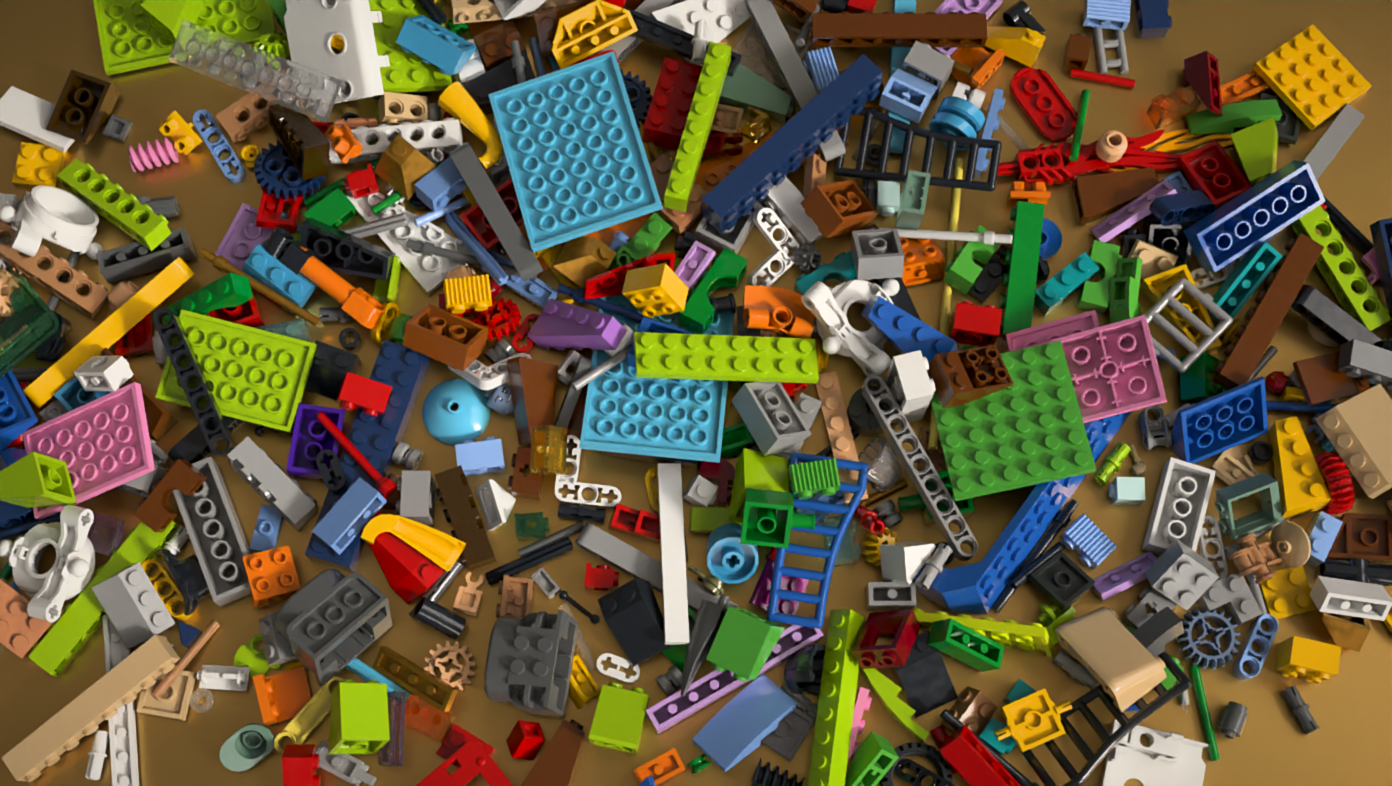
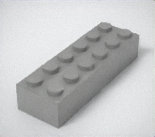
(216, 535)

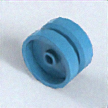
(957, 118)
(728, 557)

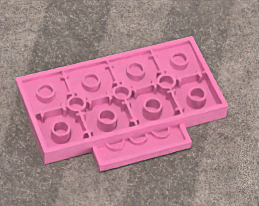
(1108, 364)

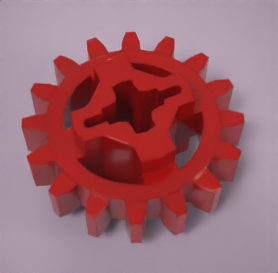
(499, 318)

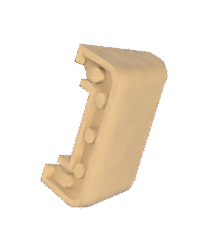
(1111, 655)

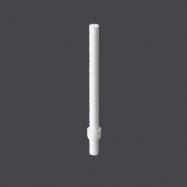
(987, 237)

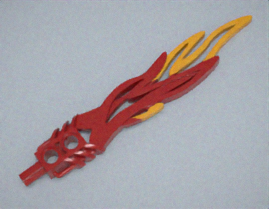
(1133, 158)

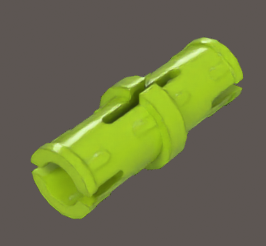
(1111, 463)

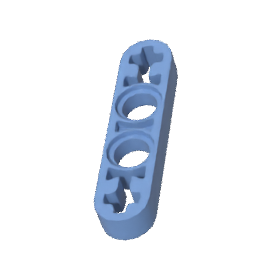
(218, 146)

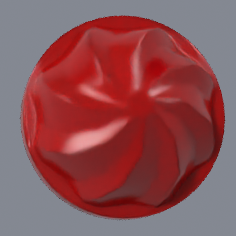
(1276, 381)

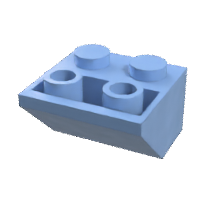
(907, 95)

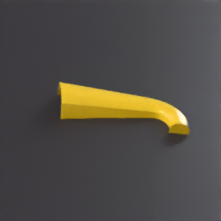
(463, 107)
(430, 542)

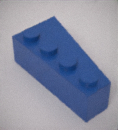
(904, 330)

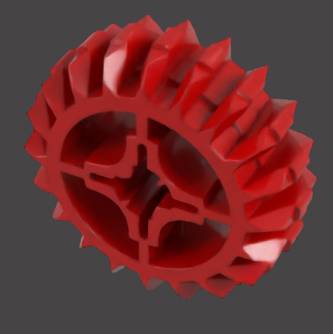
(1337, 482)

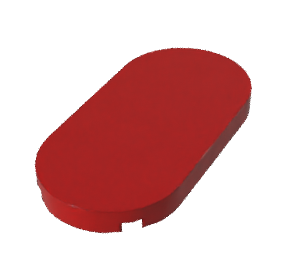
(1043, 104)

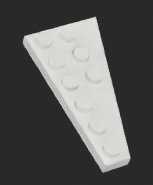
(721, 16)
(425, 269)

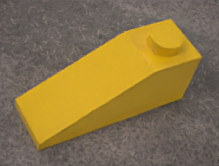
(1016, 42)

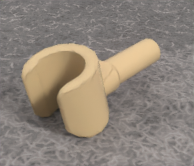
(1139, 467)

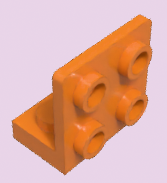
(983, 63)
(921, 261)
(271, 576)
(282, 695)

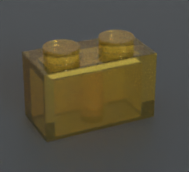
(548, 450)

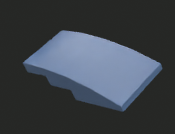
(744, 722)

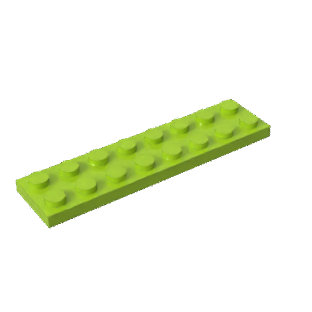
(725, 357)

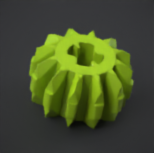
(273, 43)

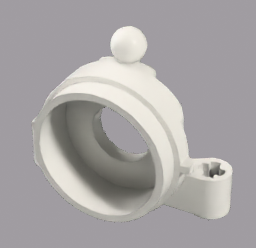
(54, 217)
(838, 336)
(71, 568)

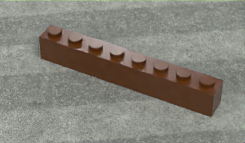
(898, 29)
(1268, 312)

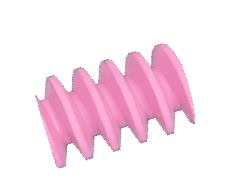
(152, 154)

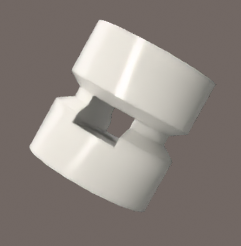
(974, 96)

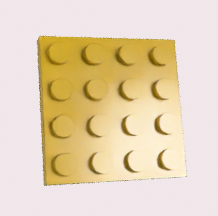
(1311, 77)

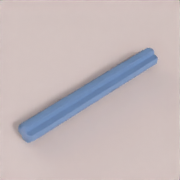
(476, 248)

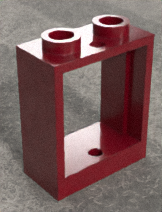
(898, 623)

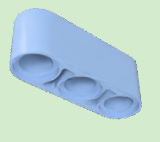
(1264, 641)

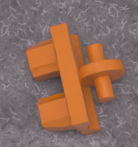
(343, 142)
(1037, 195)

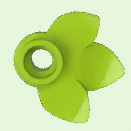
(251, 656)

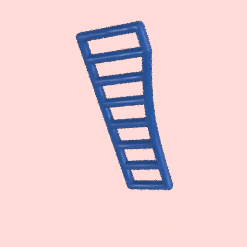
(829, 554)

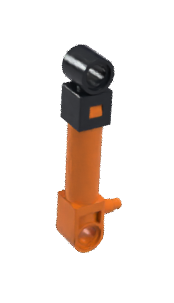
(303, 260)

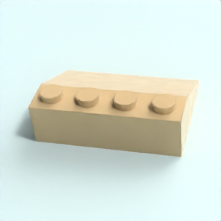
(1363, 437)

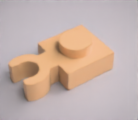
(469, 597)

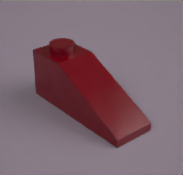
(1203, 75)

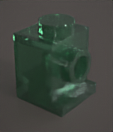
(524, 532)

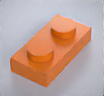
(660, 768)

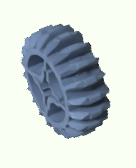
(1213, 645)

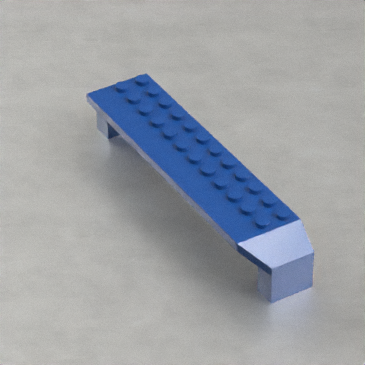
(980, 584)

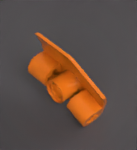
(764, 303)

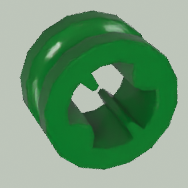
(458, 29)
(698, 764)

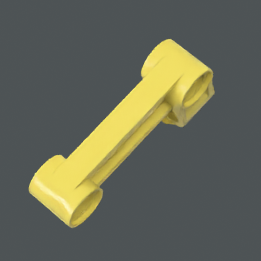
(309, 716)

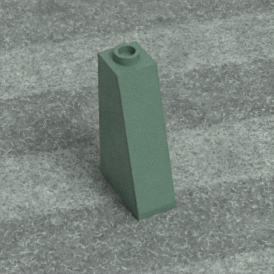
(750, 89)

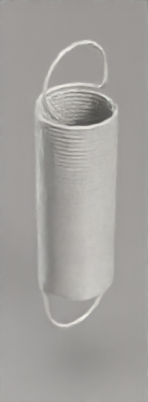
(1183, 698)

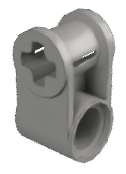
(1154, 432)

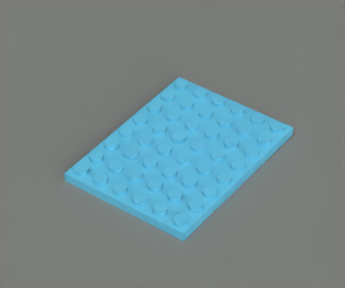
(574, 152)
(655, 413)

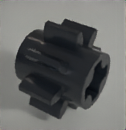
(684, 243)

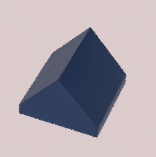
(188, 634)

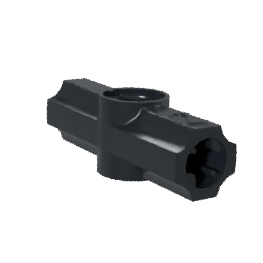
(1357, 570)

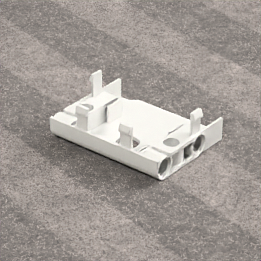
(309, 35)
(1165, 762)

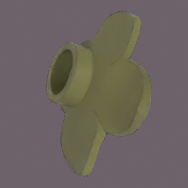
(711, 585)

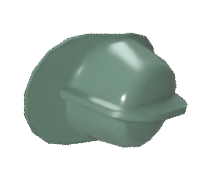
(246, 747)

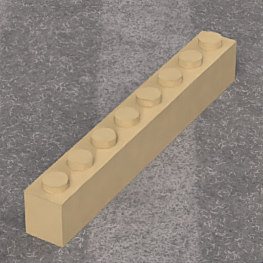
(90, 708)

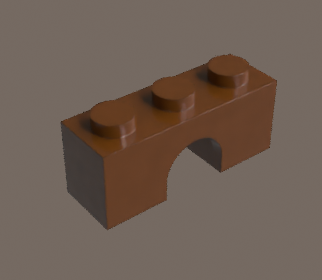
(155, 508)

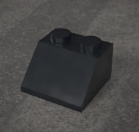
(1169, 238)
(329, 368)

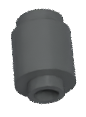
(1233, 720)

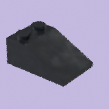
(635, 620)
(924, 678)

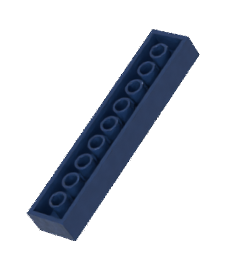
(791, 144)
(375, 440)

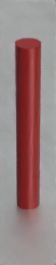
(1098, 77)

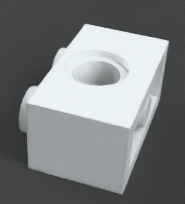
(103, 373)

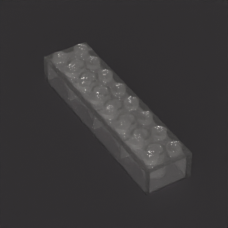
(255, 71)

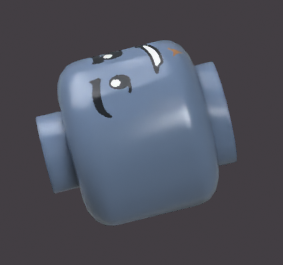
(500, 399)

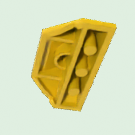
(590, 31)

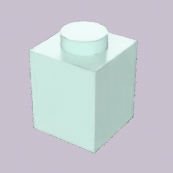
(888, 198)
(1127, 491)

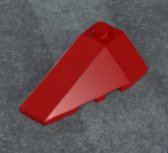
(612, 281)
(404, 567)

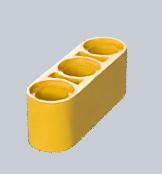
(161, 580)

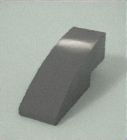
(1159, 631)

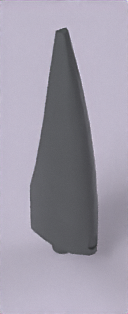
(702, 637)

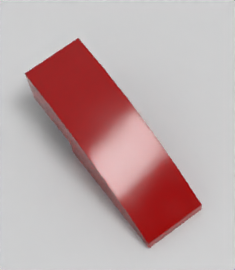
(635, 523)

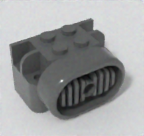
(333, 621)
(531, 662)

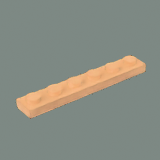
(838, 427)

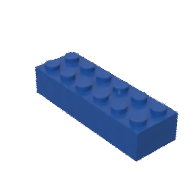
(1254, 215)

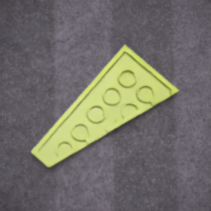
(1006, 633)

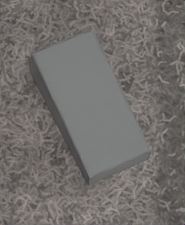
(546, 583)

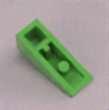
(871, 761)

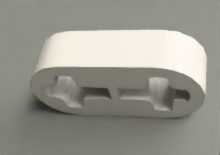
(615, 673)

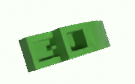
(644, 242)
(1125, 290)

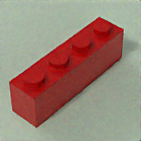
(974, 760)

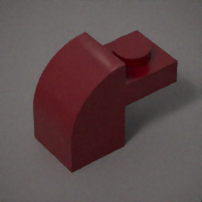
(721, 475)

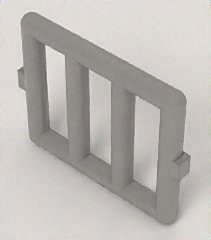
(1211, 335)

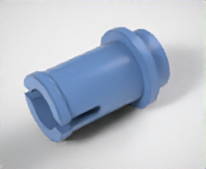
(618, 241)

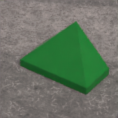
(735, 439)

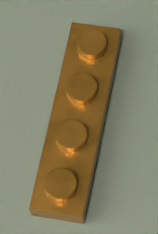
(415, 679)

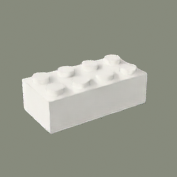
(910, 384)
(1178, 506)

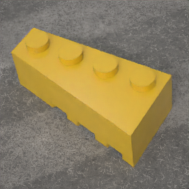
(1159, 284)
(1296, 470)

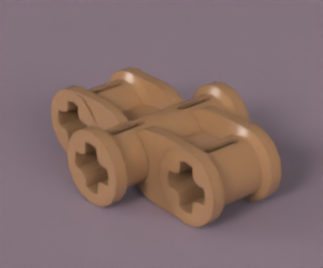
(1255, 558)

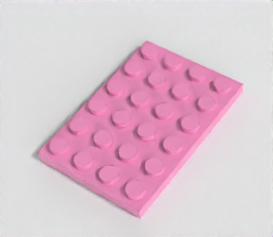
(100, 442)

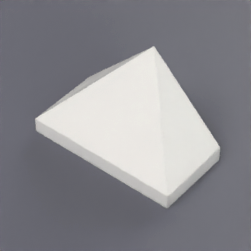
(495, 503)

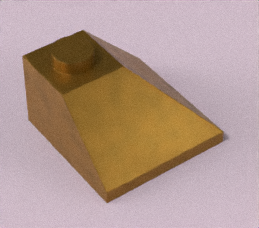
(403, 166)
(582, 260)
(1346, 630)

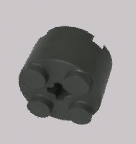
(859, 419)

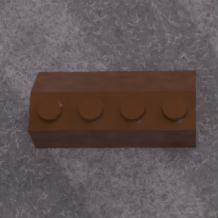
(157, 416)

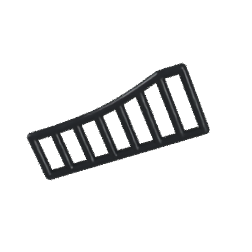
(932, 136)
(1109, 740)

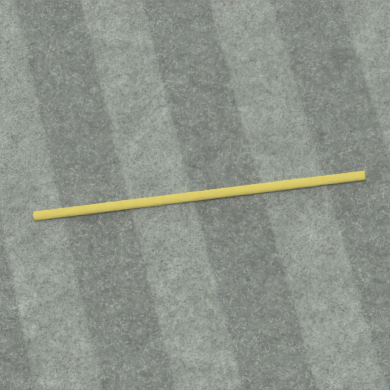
(947, 289)

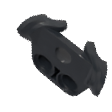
(51, 348)
(188, 578)

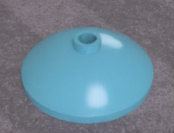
(455, 426)

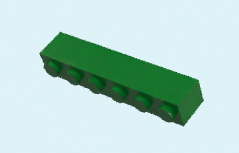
(1022, 267)

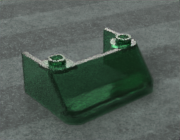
(27, 326)

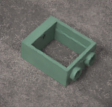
(913, 200)
(1270, 504)

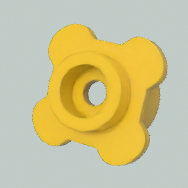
(246, 152)

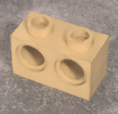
(402, 105)

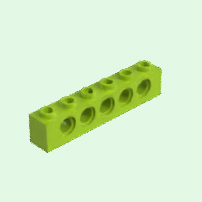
(114, 204)
(1337, 281)

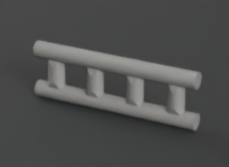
(1118, 43)

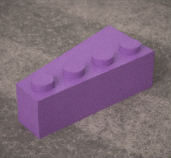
(575, 327)

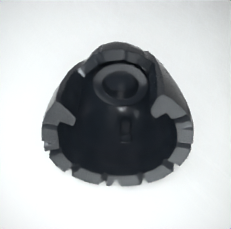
(805, 669)

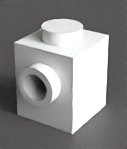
(700, 492)

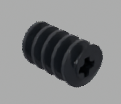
(766, 777)

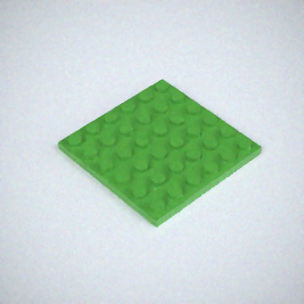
(1018, 433)

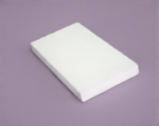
(30, 117)

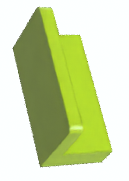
(387, 289)

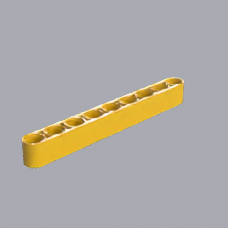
(109, 331)

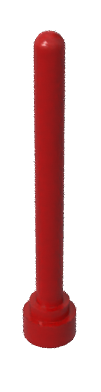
(384, 486)

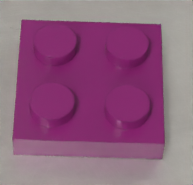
(762, 590)

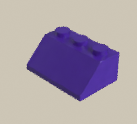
(310, 438)

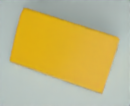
(582, 685)

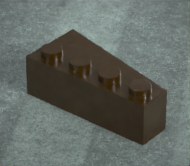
(301, 141)
(464, 517)

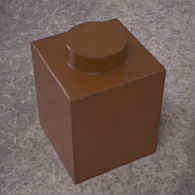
(1077, 51)

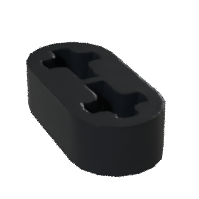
(326, 472)

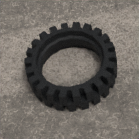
(921, 749)

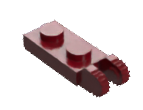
(717, 145)

